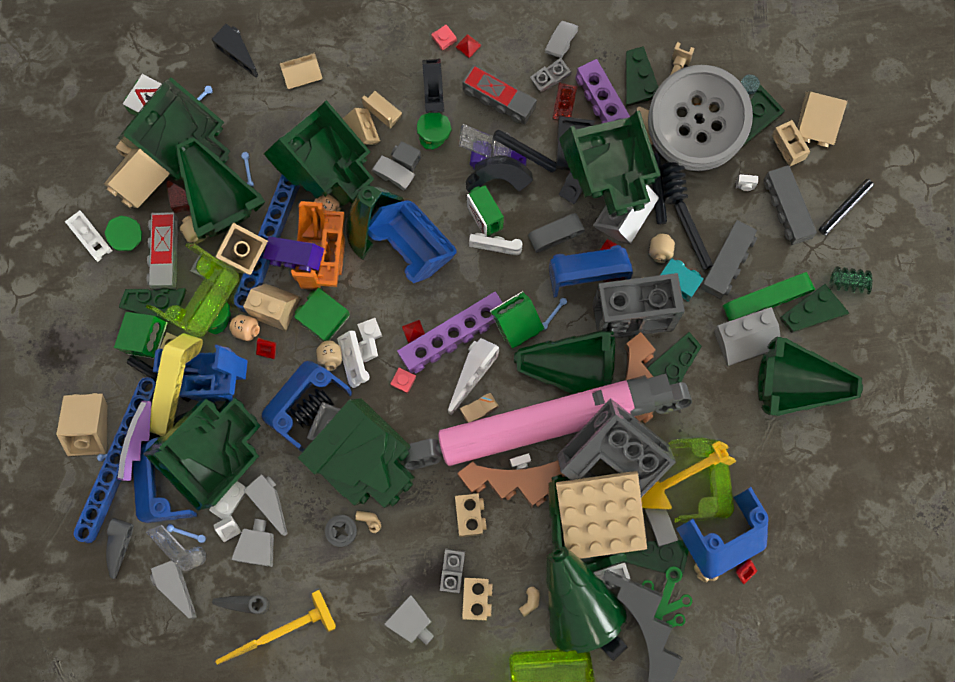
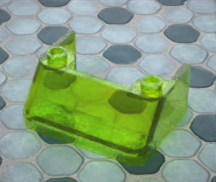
(208, 299)
(721, 503)
(551, 666)

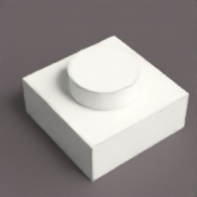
(746, 182)
(369, 329)
(368, 349)
(520, 462)
(227, 528)

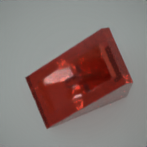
(565, 100)
(177, 198)

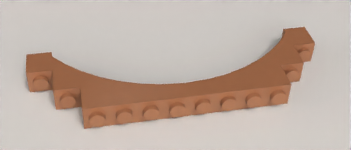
(534, 481)

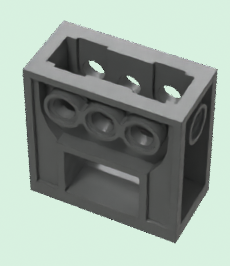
(639, 305)
(620, 443)

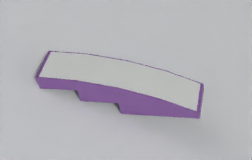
(137, 432)

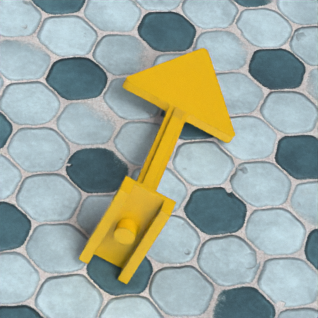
(656, 498)
(320, 612)

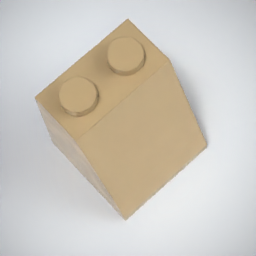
(821, 118)
(135, 178)
(240, 249)
(271, 305)
(83, 424)

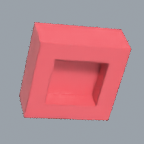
(444, 37)
(403, 380)

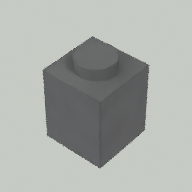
(406, 156)

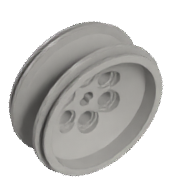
(711, 86)

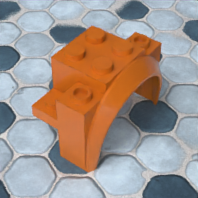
(326, 231)

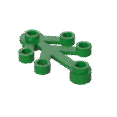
(665, 608)

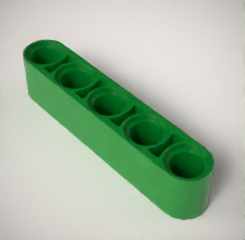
(769, 297)

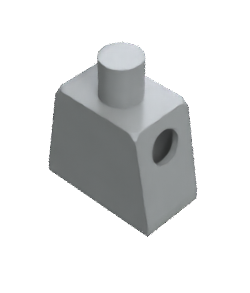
(255, 545)
(411, 622)

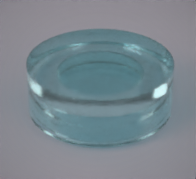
(750, 83)

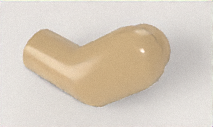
(371, 519)
(533, 601)

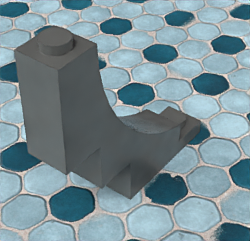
(643, 605)

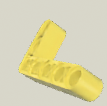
(169, 381)

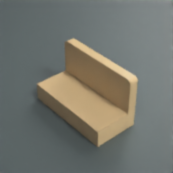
(301, 71)
(382, 109)
(362, 125)

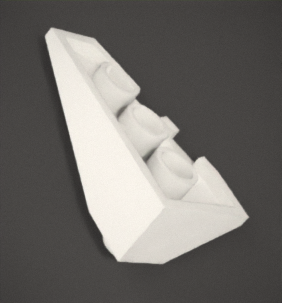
(478, 361)

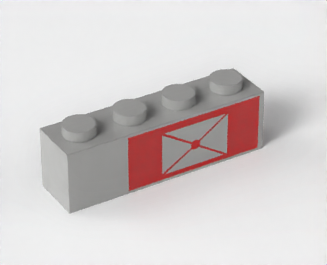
(163, 251)

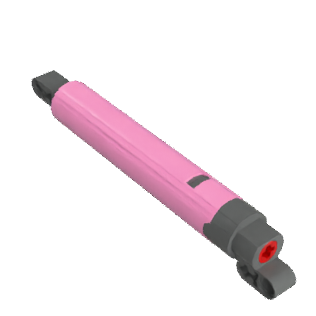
(546, 421)

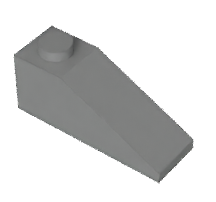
(267, 500)
(171, 583)

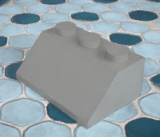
(626, 226)
(747, 336)

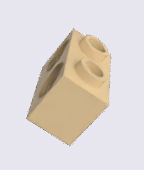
(790, 143)
(465, 515)
(470, 599)

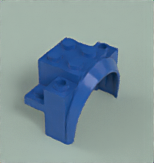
(210, 374)

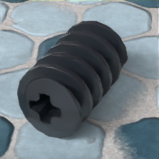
(673, 182)
(310, 407)

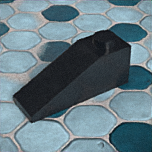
(231, 44)

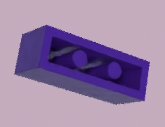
(293, 254)

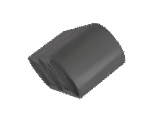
(556, 232)

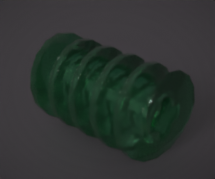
(852, 279)

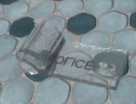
(482, 143)
(183, 558)

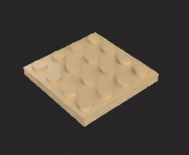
(602, 514)

